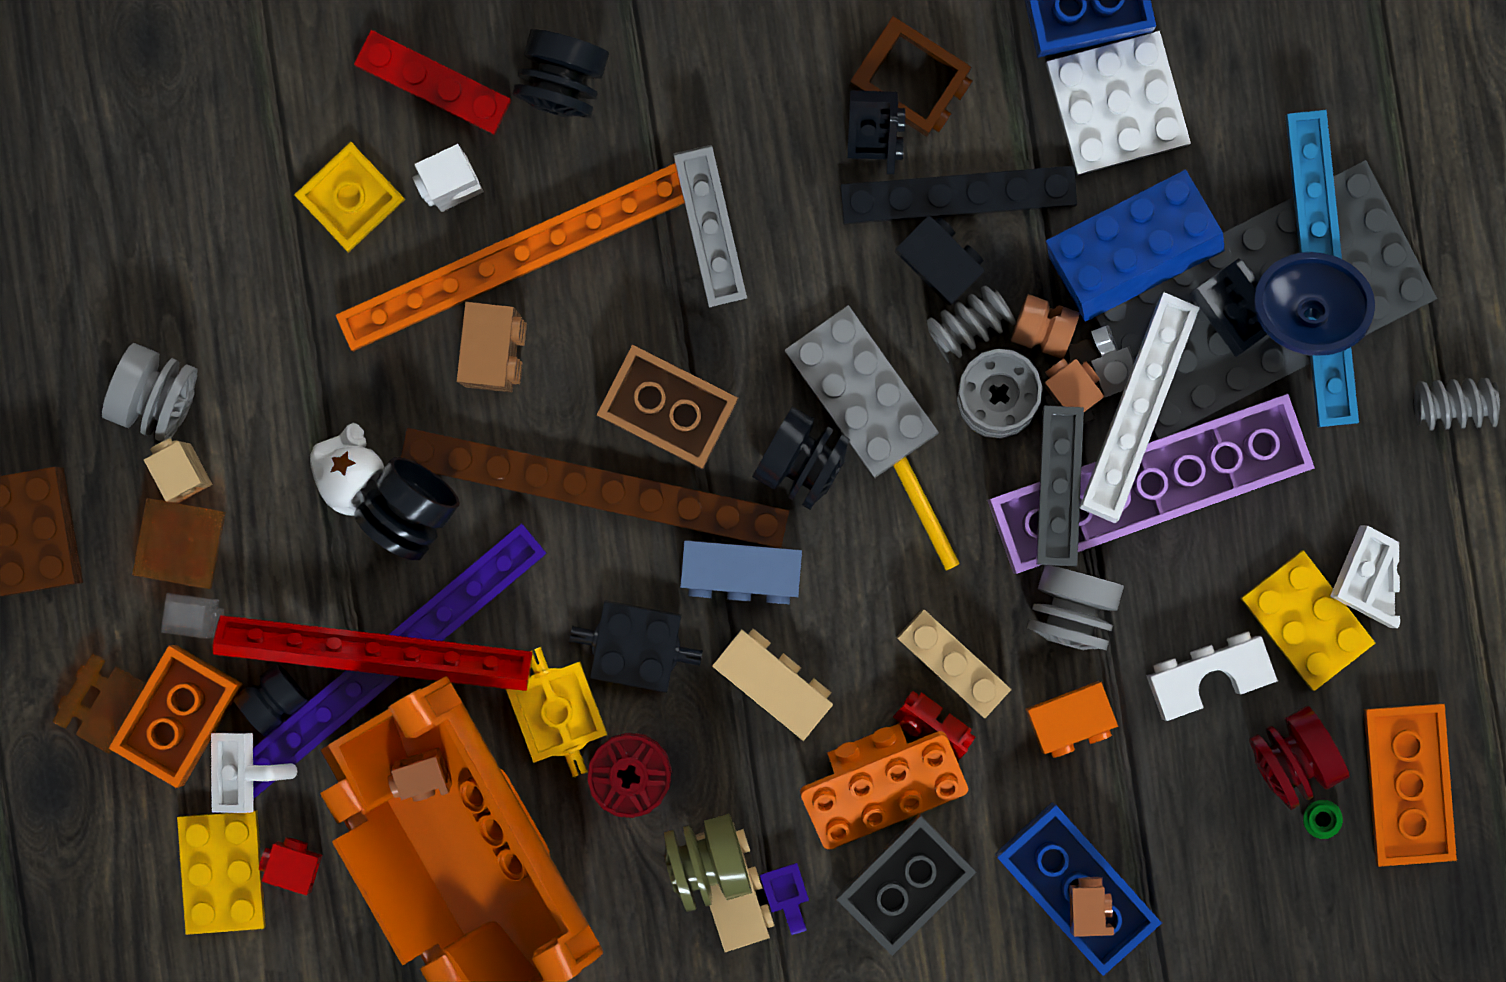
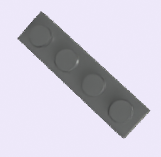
(1060, 485)

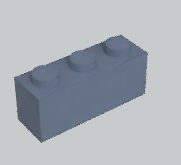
(741, 571)

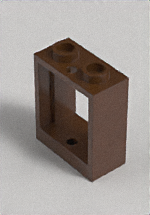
(880, 51)

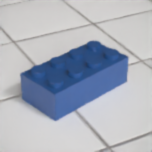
(1135, 245)
(1051, 857)

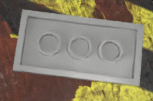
(861, 391)

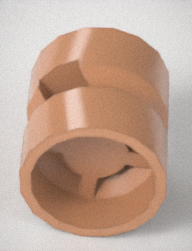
(1045, 326)

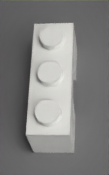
(447, 179)
(1177, 685)

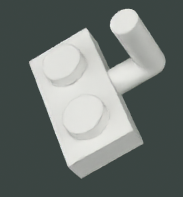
(234, 772)

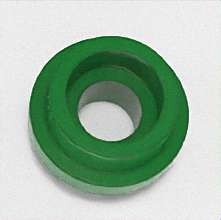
(1333, 825)

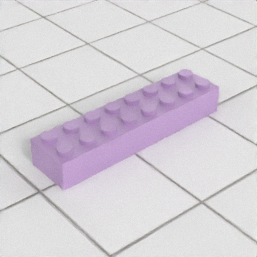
(1173, 478)

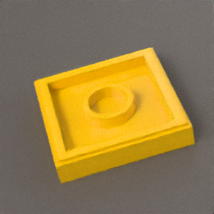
(349, 197)

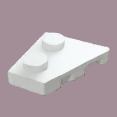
(1370, 576)

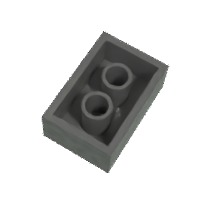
(905, 884)

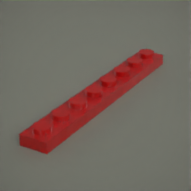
(372, 653)

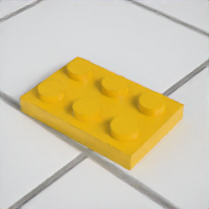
(1305, 622)
(221, 872)

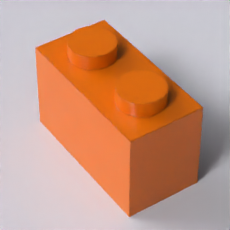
(1072, 718)

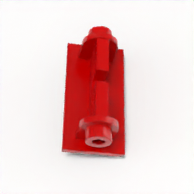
(919, 719)

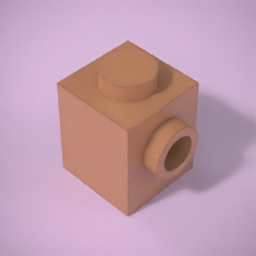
(1073, 384)

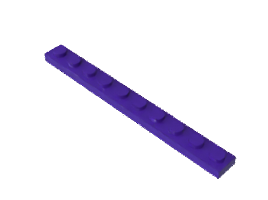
(432, 621)

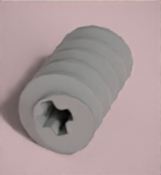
(969, 322)
(1456, 402)

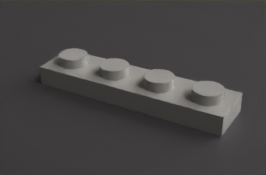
(710, 225)

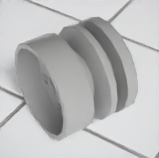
(995, 371)
(141, 390)
(1075, 607)

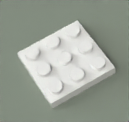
(1118, 103)

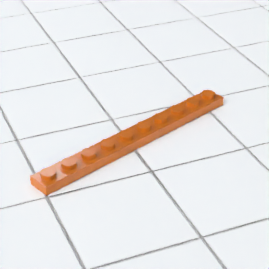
(511, 258)

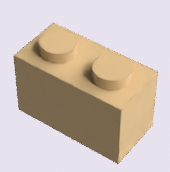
(177, 470)

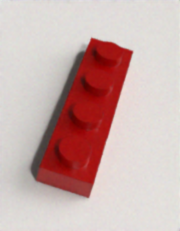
(432, 82)

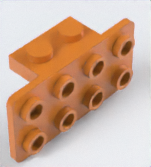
(881, 784)

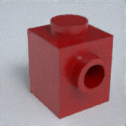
(290, 866)

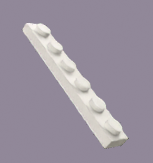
(1139, 407)

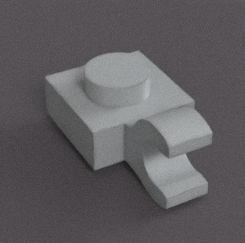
(1114, 364)

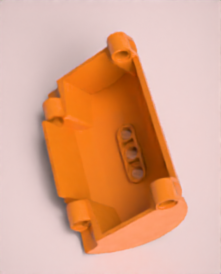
(459, 871)

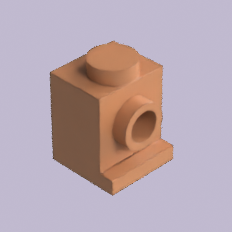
(420, 776)
(1089, 908)

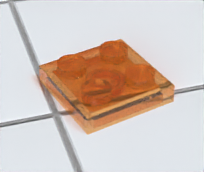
(179, 543)

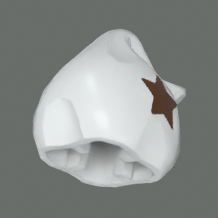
(345, 469)

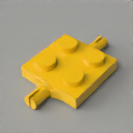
(557, 712)

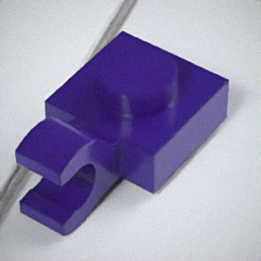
(785, 891)

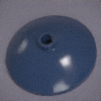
(1316, 288)

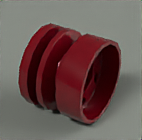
(1298, 757)
(651, 765)

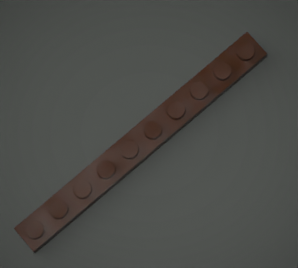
(596, 488)

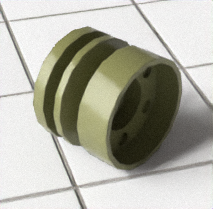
(707, 862)

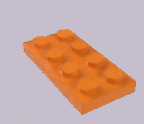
(1410, 785)

